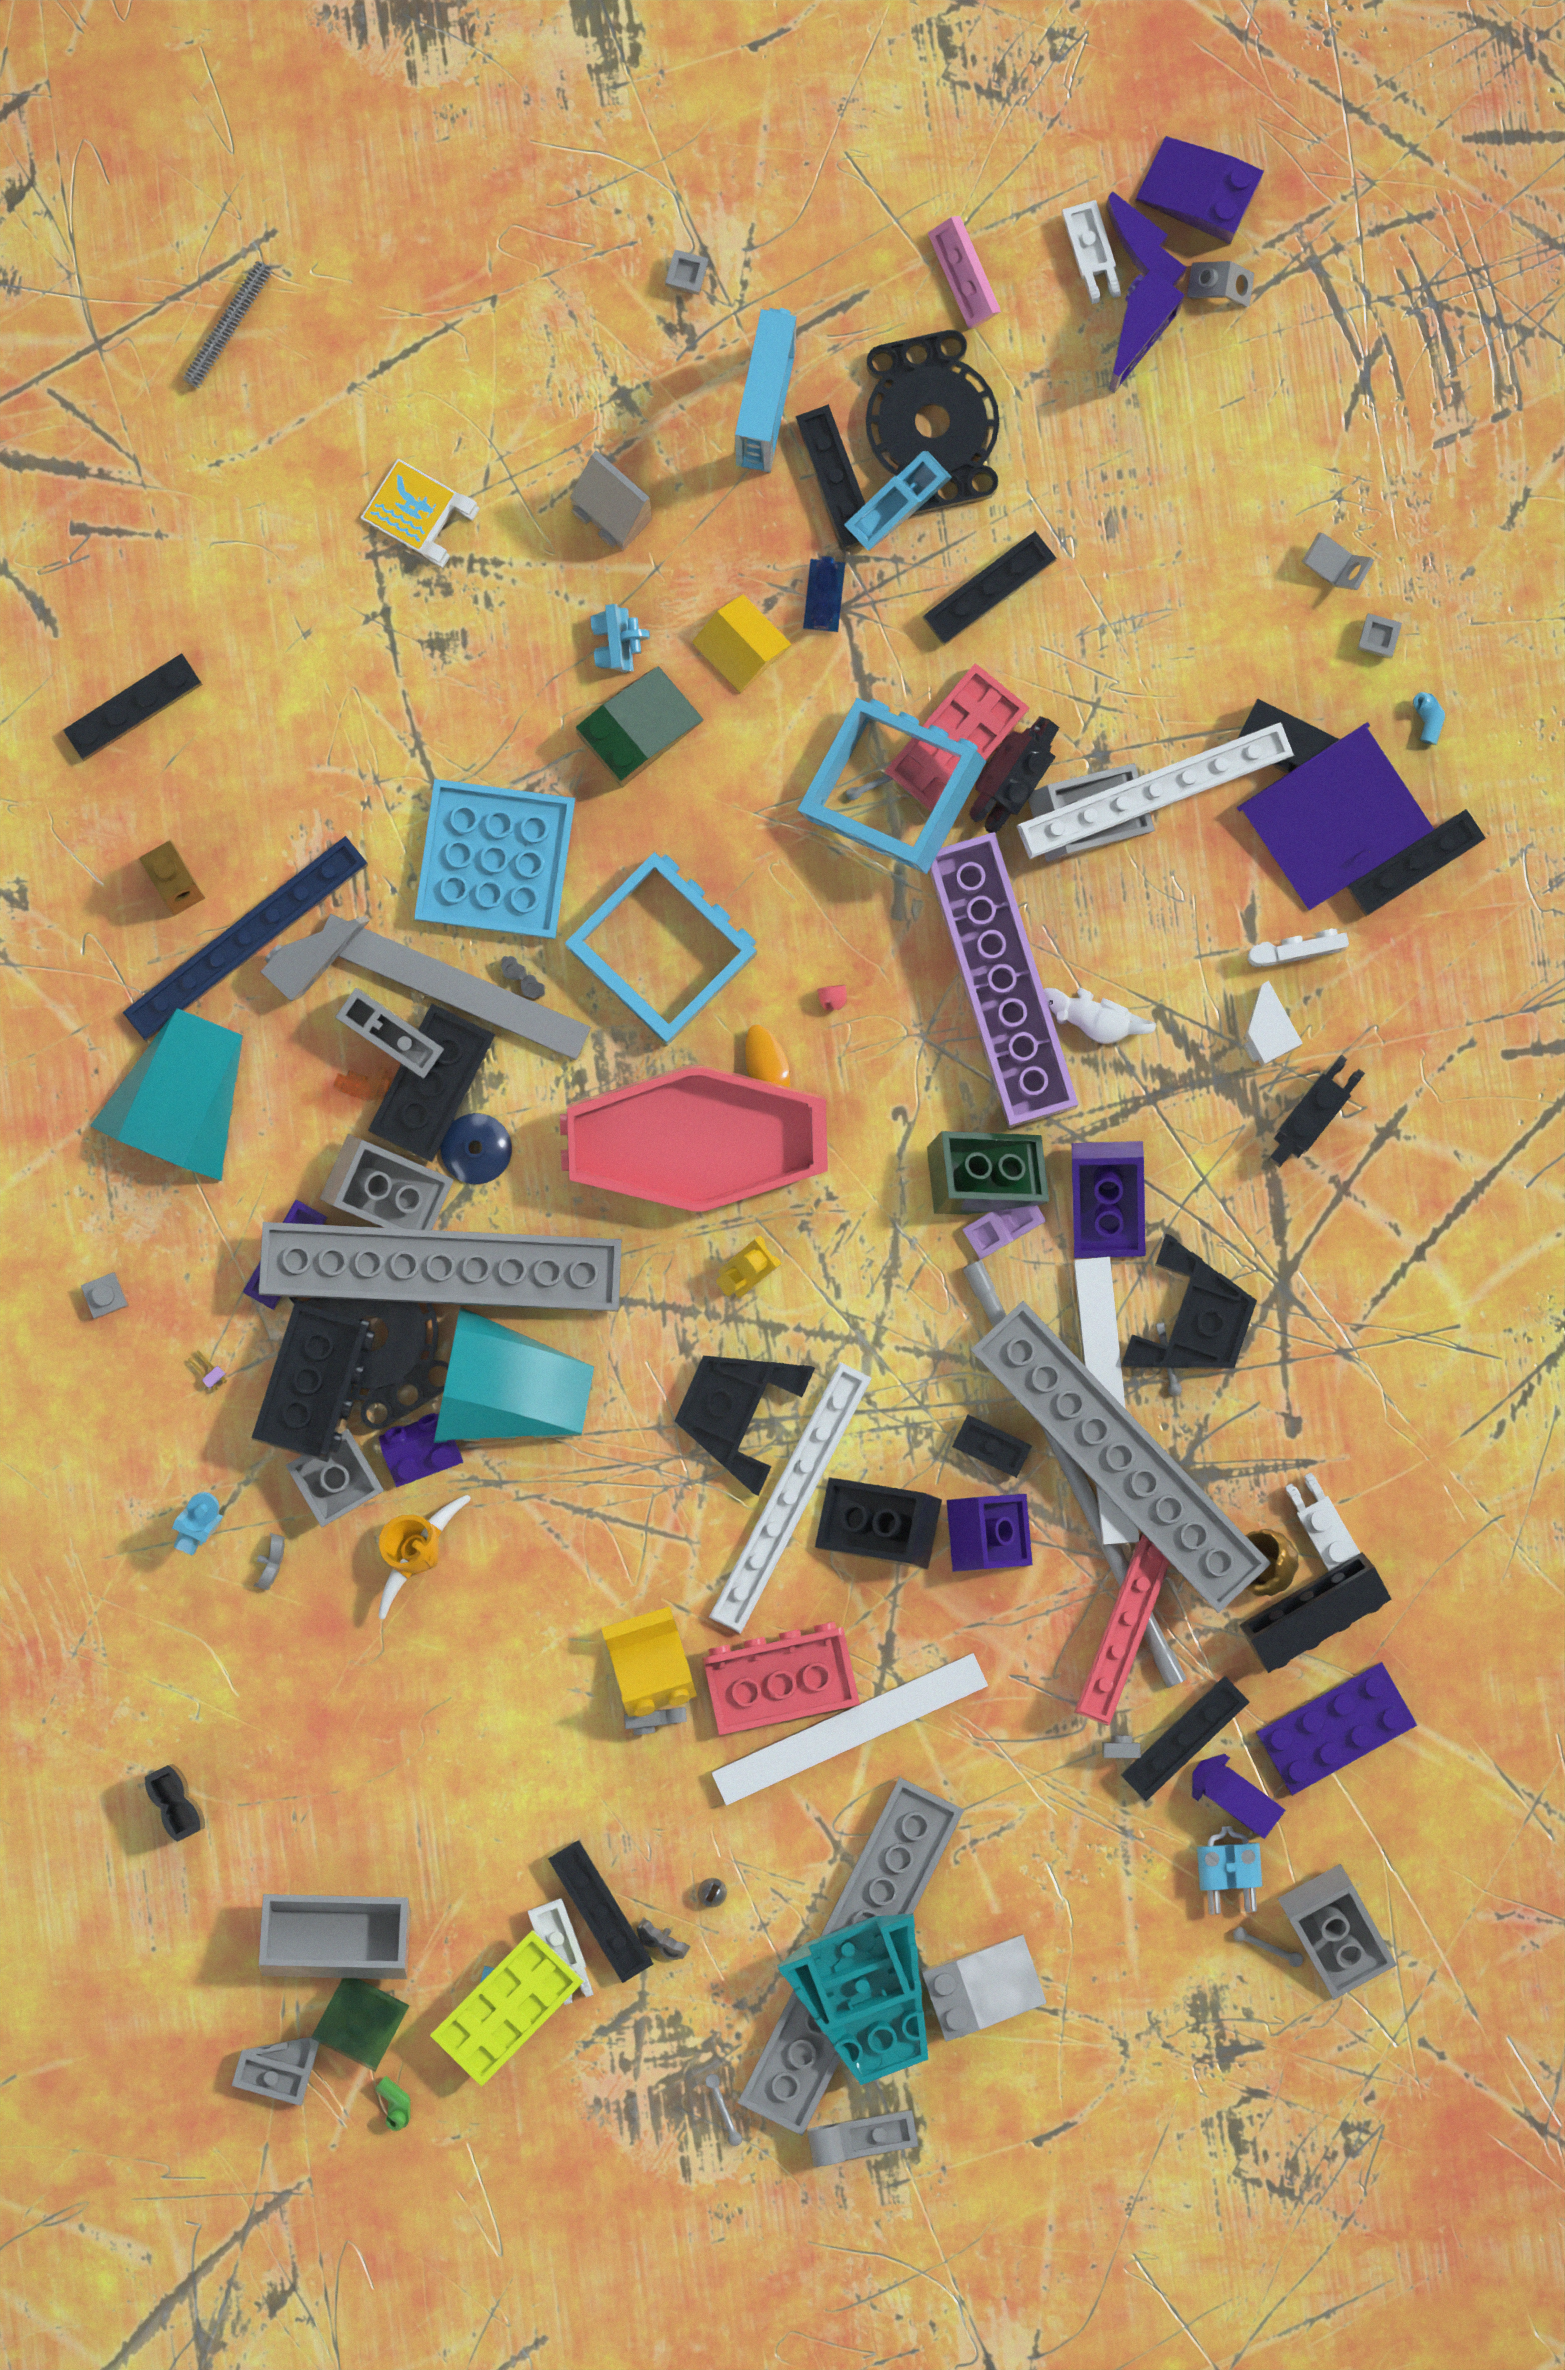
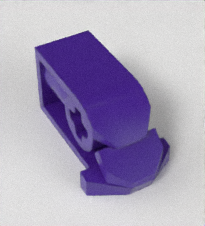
(1235, 1795)

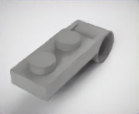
(862, 2137)

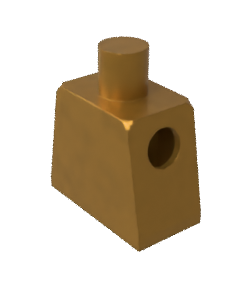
(171, 877)

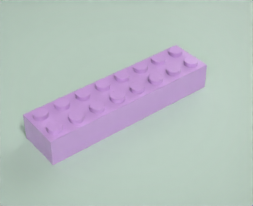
(1001, 981)

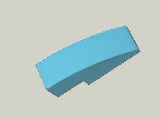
(898, 500)

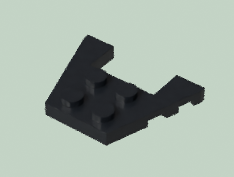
(1208, 1322)
(723, 1404)

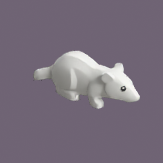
(1101, 1021)

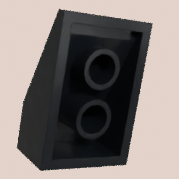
(878, 1522)

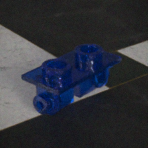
(824, 594)

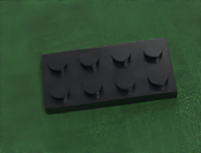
(421, 1109)

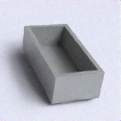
(334, 1936)

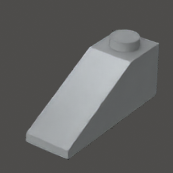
(302, 962)
(389, 1032)

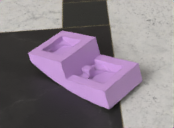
(1002, 1228)

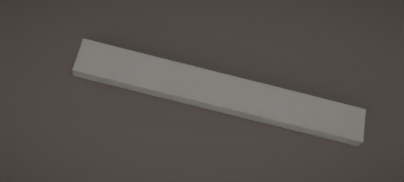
(464, 991)

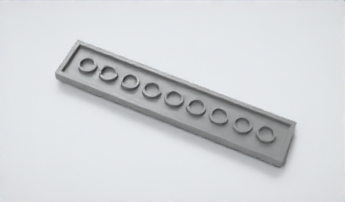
(440, 1267)
(1120, 1457)
(883, 1882)

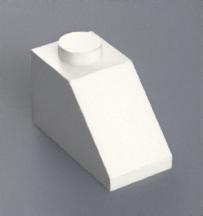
(1269, 1029)

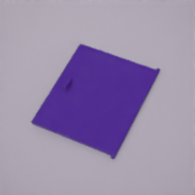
(1335, 812)

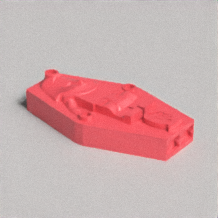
(695, 1138)

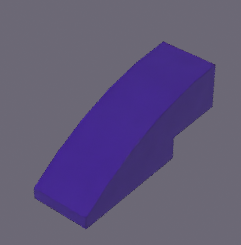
(1143, 241)

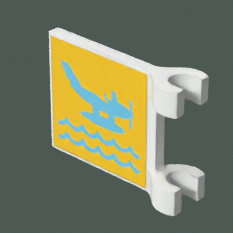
(415, 510)

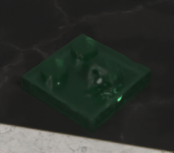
(360, 2022)

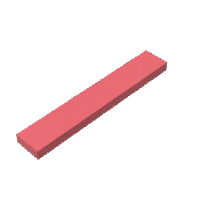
(1123, 1633)

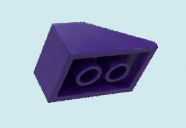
(1200, 187)
(1148, 313)
(1108, 1199)

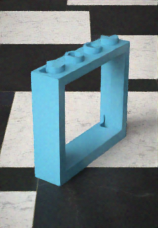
(765, 389)
(945, 811)
(715, 915)

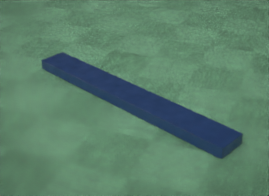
(246, 937)

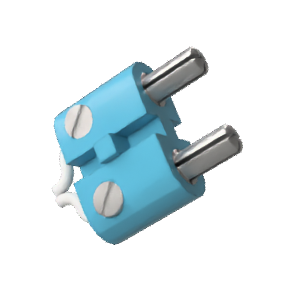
(1228, 1868)

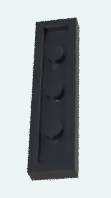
(832, 469)
(989, 588)
(132, 707)
(1416, 862)
(1185, 1738)
(600, 1911)

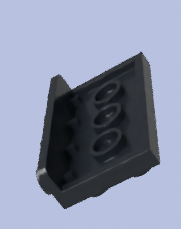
(313, 1382)

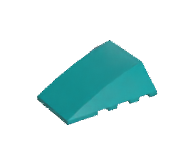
(179, 1095)
(509, 1386)
(865, 1993)

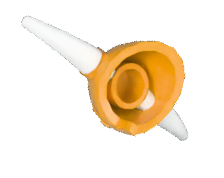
(412, 1547)

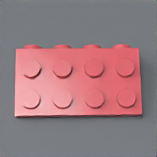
(780, 1678)

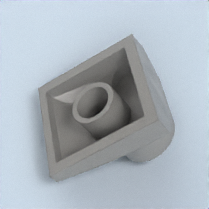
(335, 1485)

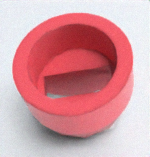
(832, 997)

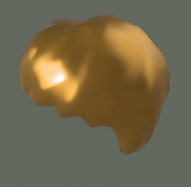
(1283, 1562)

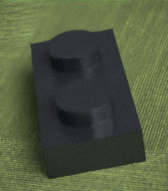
(992, 1446)

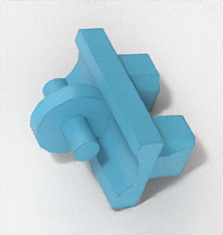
(623, 638)
(197, 1522)

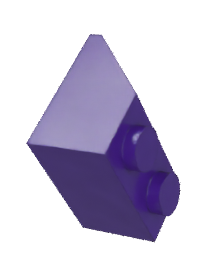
(989, 1532)

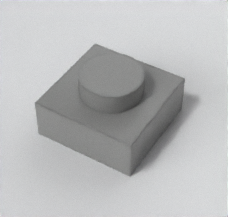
(686, 272)
(1379, 636)
(104, 1295)
(1121, 1747)

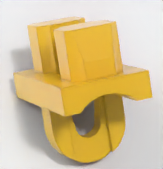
(747, 1269)

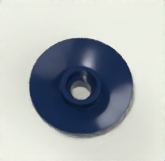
(478, 1167)

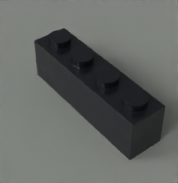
(1303, 738)
(1315, 1612)

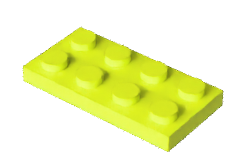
(507, 2008)

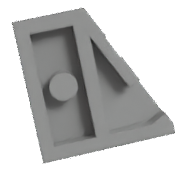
(277, 2069)

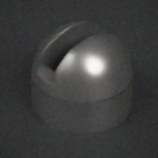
(705, 1889)

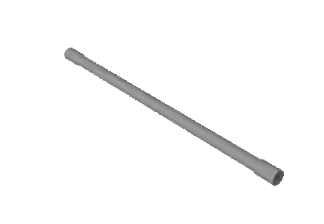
(1163, 1655)

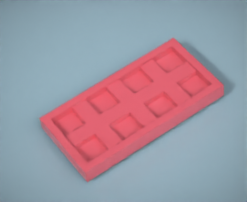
(974, 710)

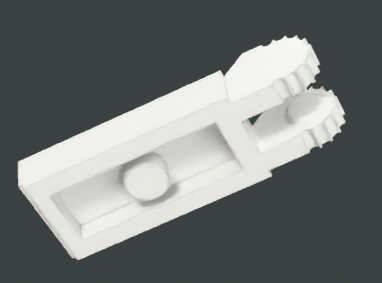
(1091, 247)
(1296, 949)
(1323, 1525)
(555, 1929)

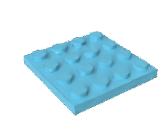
(494, 859)

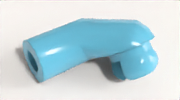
(1432, 716)

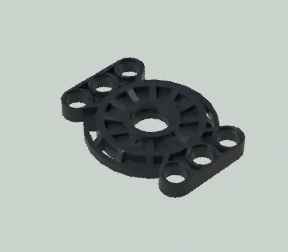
(938, 385)
(397, 1360)

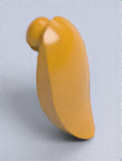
(765, 1057)

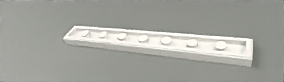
(1155, 790)
(1103, 1360)
(790, 1497)
(849, 1729)

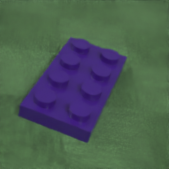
(1336, 1728)

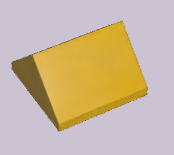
(740, 642)

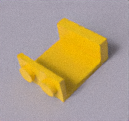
(649, 1662)

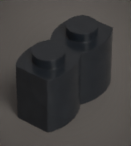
(179, 1811)

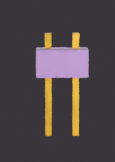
(214, 1376)

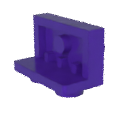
(412, 1451)

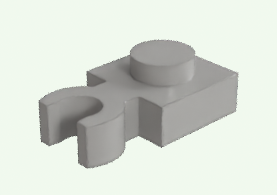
(647, 1723)

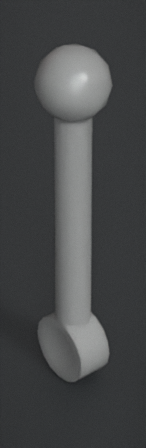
(855, 792)
(1174, 1387)
(1294, 1958)
(712, 2081)

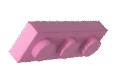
(964, 272)

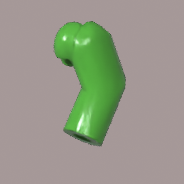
(398, 2104)

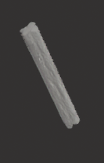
(227, 324)

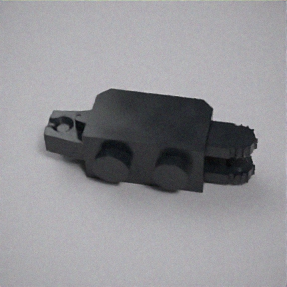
(1013, 774)
(1313, 1113)

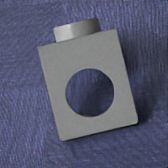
(1219, 281)
(1336, 563)

